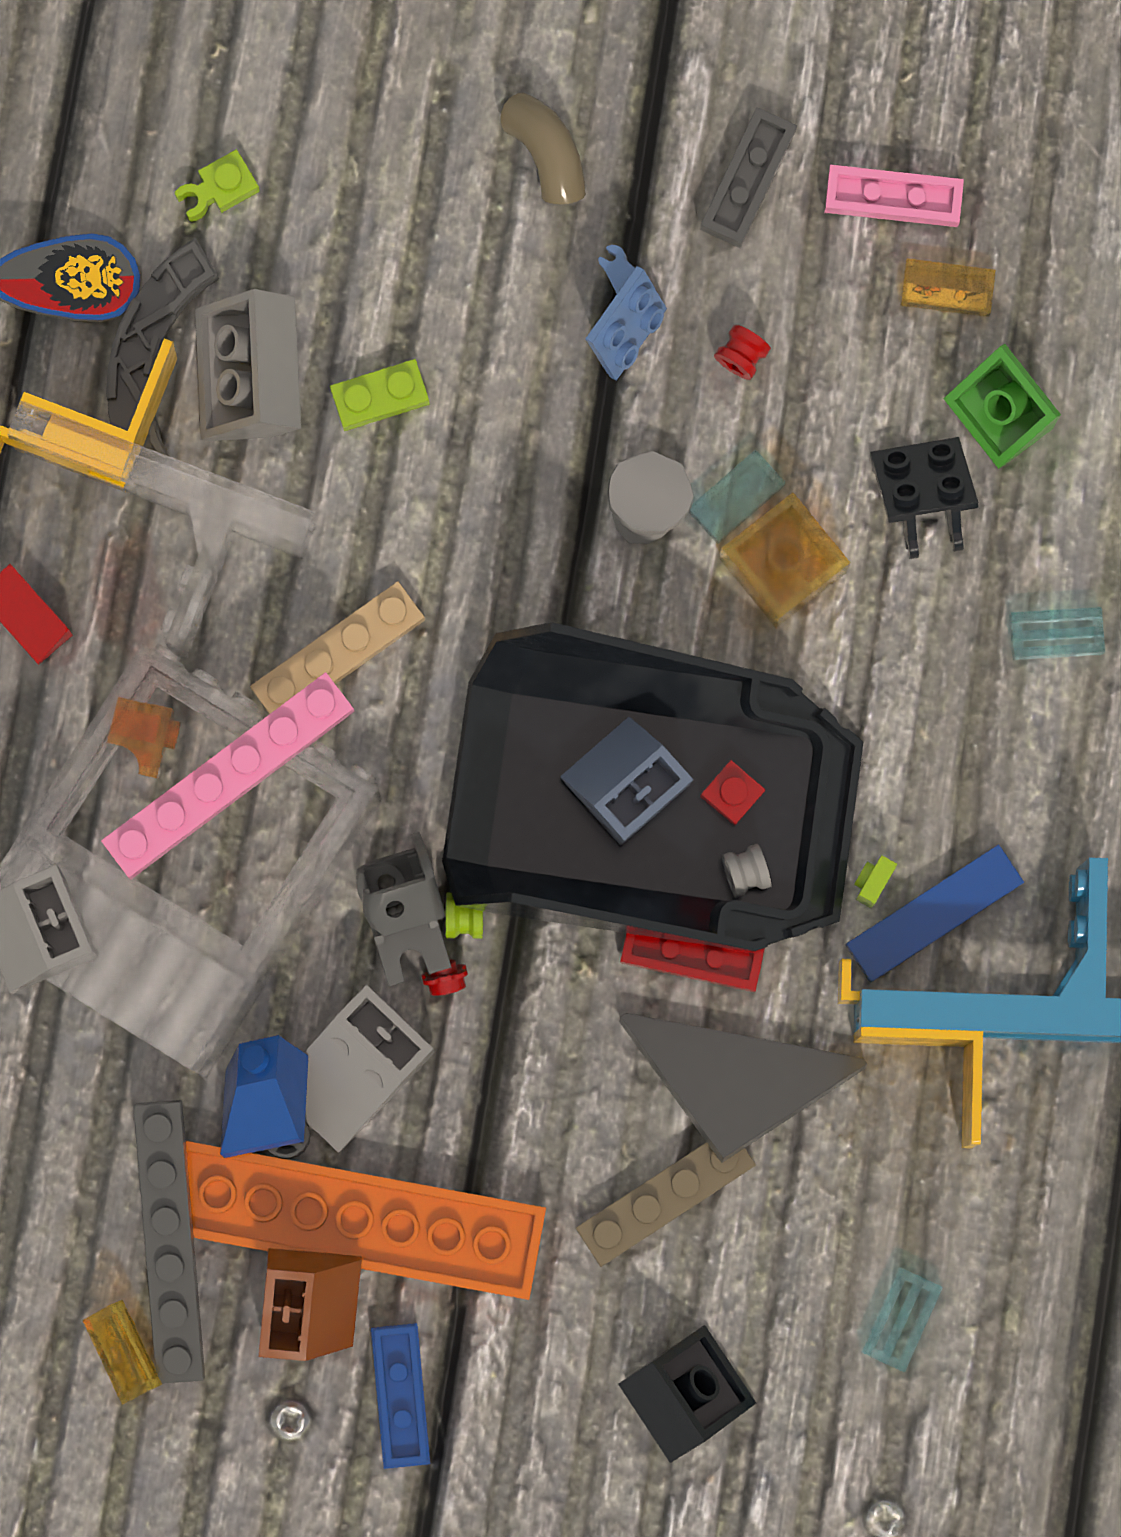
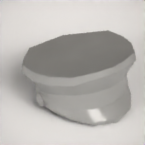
(648, 496)

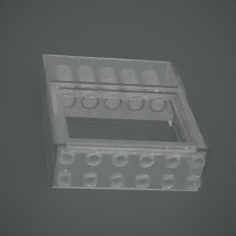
(157, 963)

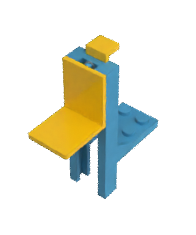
(1072, 1014)

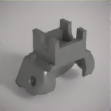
(417, 922)

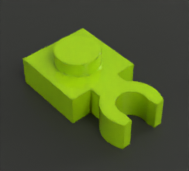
(224, 183)

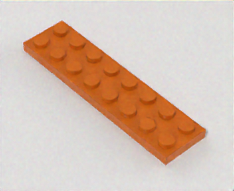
(387, 1221)

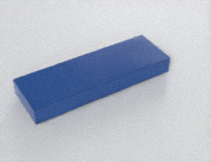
(400, 1396)

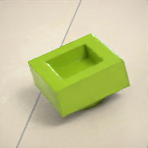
(873, 880)

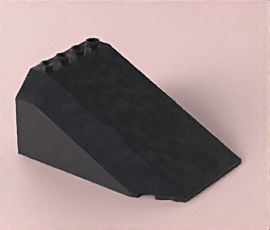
(537, 853)

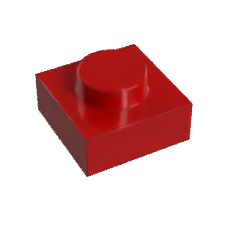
(732, 793)

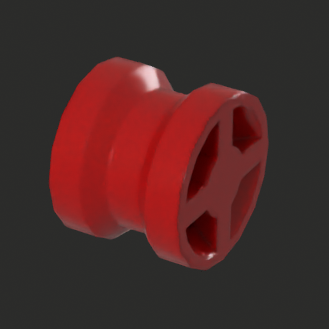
(742, 352)

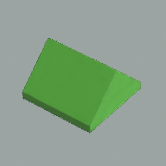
(1003, 407)

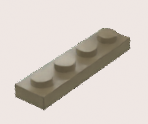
(660, 1201)

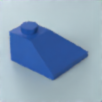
(264, 1097)

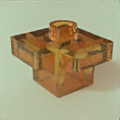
(145, 732)

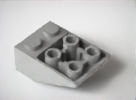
(359, 1067)

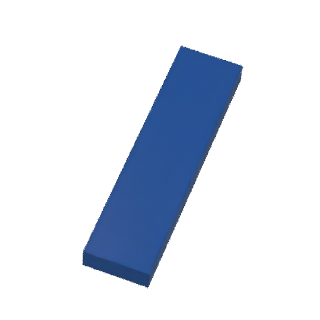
(934, 913)

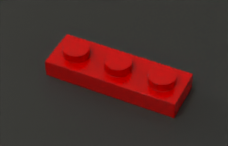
(694, 961)

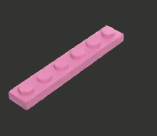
(227, 776)

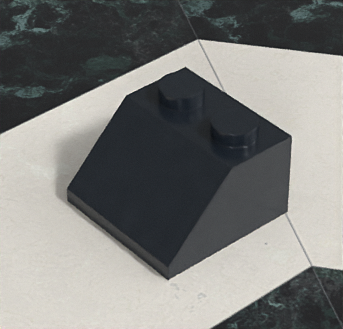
(687, 1394)

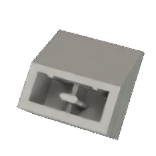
(40, 930)

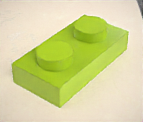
(379, 395)

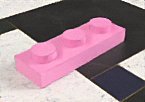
(894, 195)

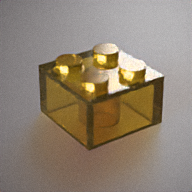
(784, 560)

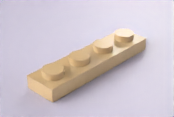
(342, 647)

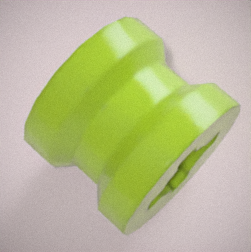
(462, 920)

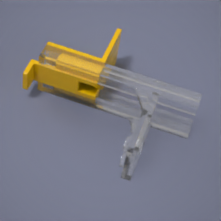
(119, 460)

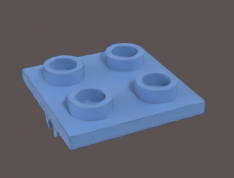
(628, 318)

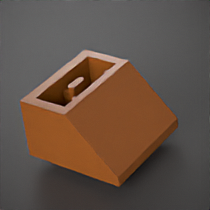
(308, 1304)

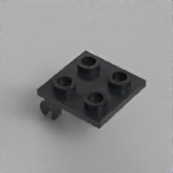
(925, 481)

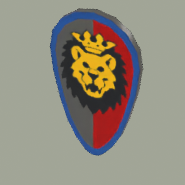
(71, 278)

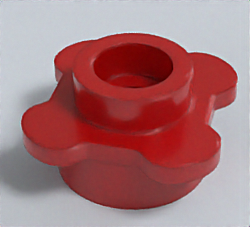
(446, 980)

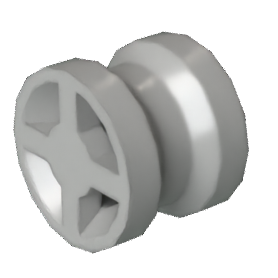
(746, 870)

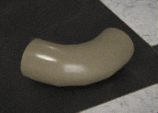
(549, 145)

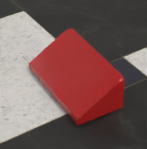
(29, 617)

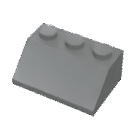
(248, 366)

